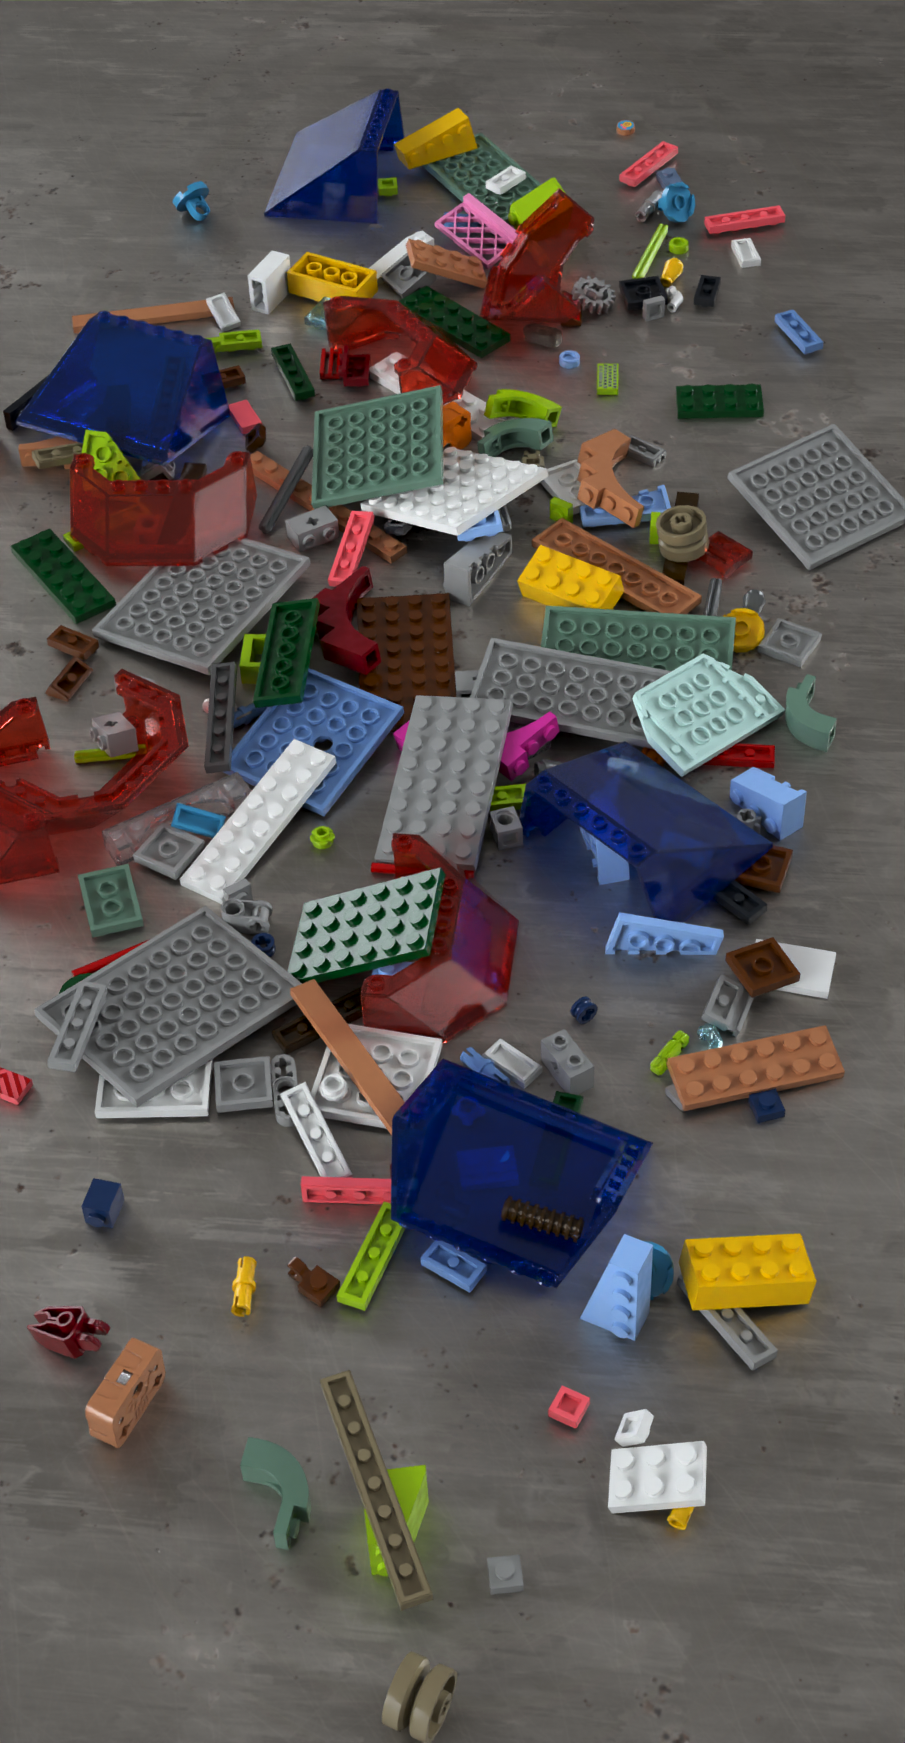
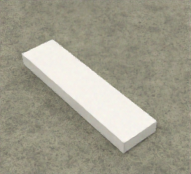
(315, 1132)

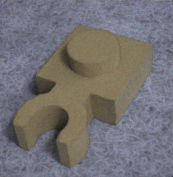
(533, 459)

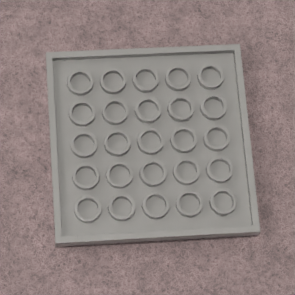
(820, 496)

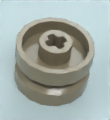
(682, 533)
(419, 1697)

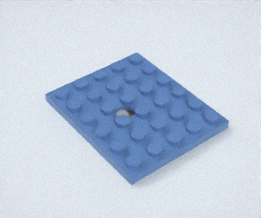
(329, 711)

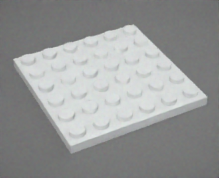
(470, 492)

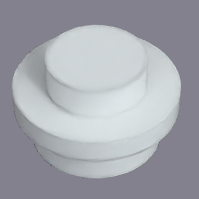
(333, 1087)

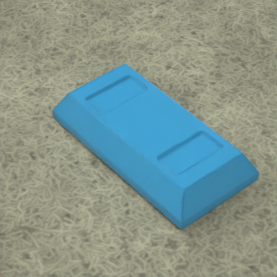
(197, 820)

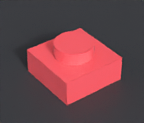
(569, 1407)

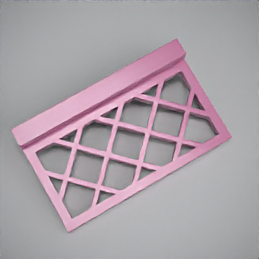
(490, 224)

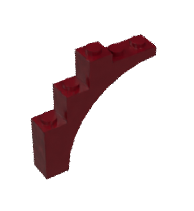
(337, 636)

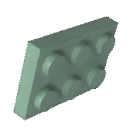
(110, 900)

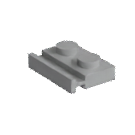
(727, 1005)

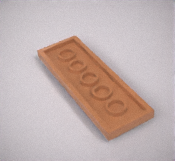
(754, 1067)

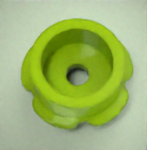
(322, 837)

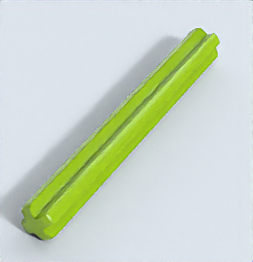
(651, 251)

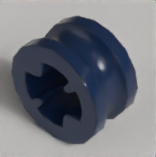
(268, 940)
(584, 1010)

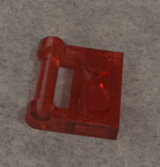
(727, 550)

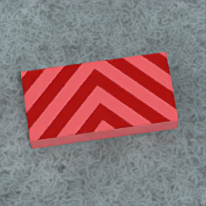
(13, 1086)

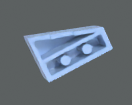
(776, 803)
(609, 864)

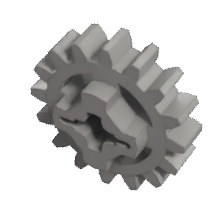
(593, 294)

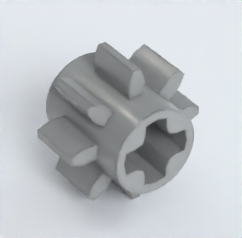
(749, 818)

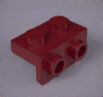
(354, 368)

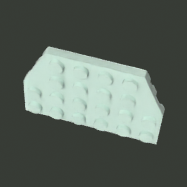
(702, 712)

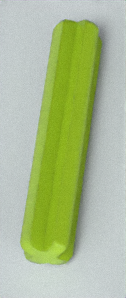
(96, 755)

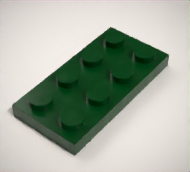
(719, 401)

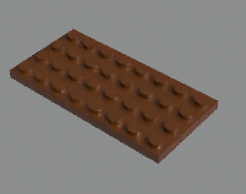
(413, 648)

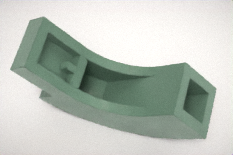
(516, 433)
(805, 723)
(279, 1469)

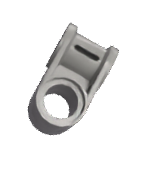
(245, 916)

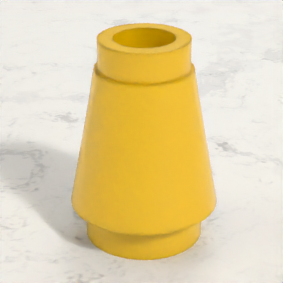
(672, 270)

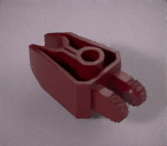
(67, 1330)

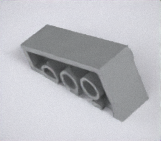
(475, 566)

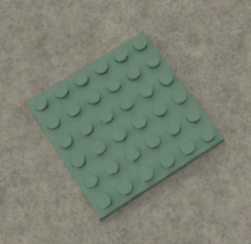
(378, 447)

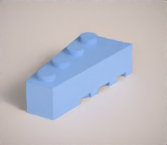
(624, 1290)

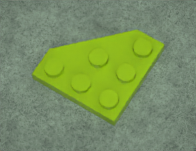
(108, 457)

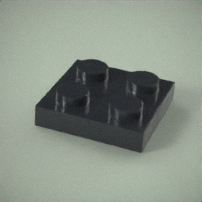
(639, 289)

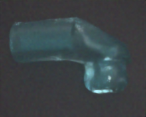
(711, 1034)

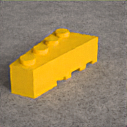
(437, 140)

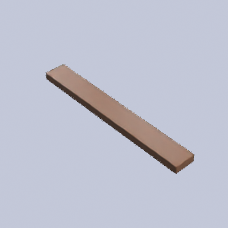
(156, 314)
(348, 1051)

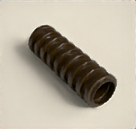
(542, 1219)

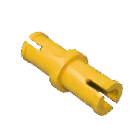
(244, 1286)

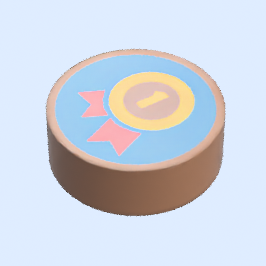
(625, 127)

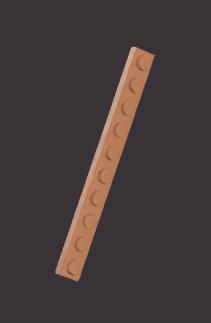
(274, 475)

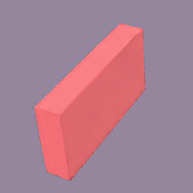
(244, 416)

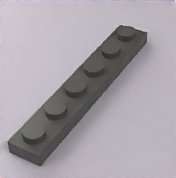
(220, 718)

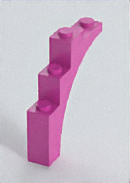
(518, 744)

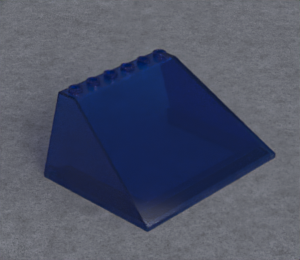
(335, 163)
(137, 383)
(650, 818)
(476, 1141)

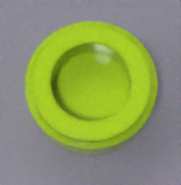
(678, 245)

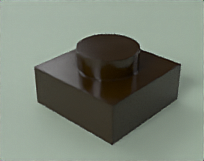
(255, 438)

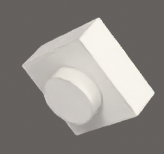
(634, 1428)

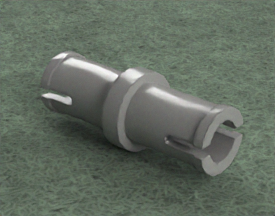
(648, 206)

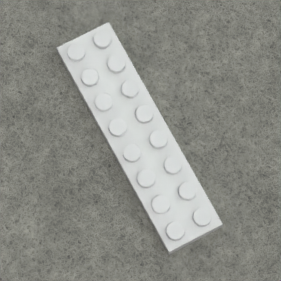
(384, 374)
(258, 820)

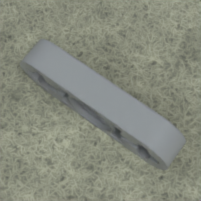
(280, 1081)

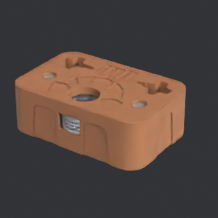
(125, 1392)

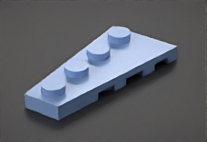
(652, 501)
(663, 936)

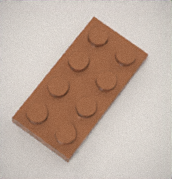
(446, 263)

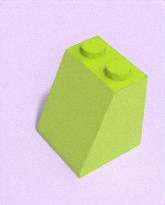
(525, 206)
(412, 1494)

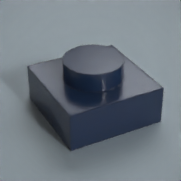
(766, 1105)

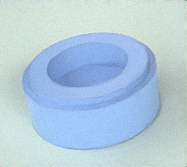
(569, 359)

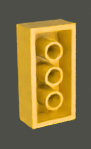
(323, 277)
(568, 582)
(746, 1271)

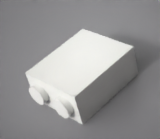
(269, 282)

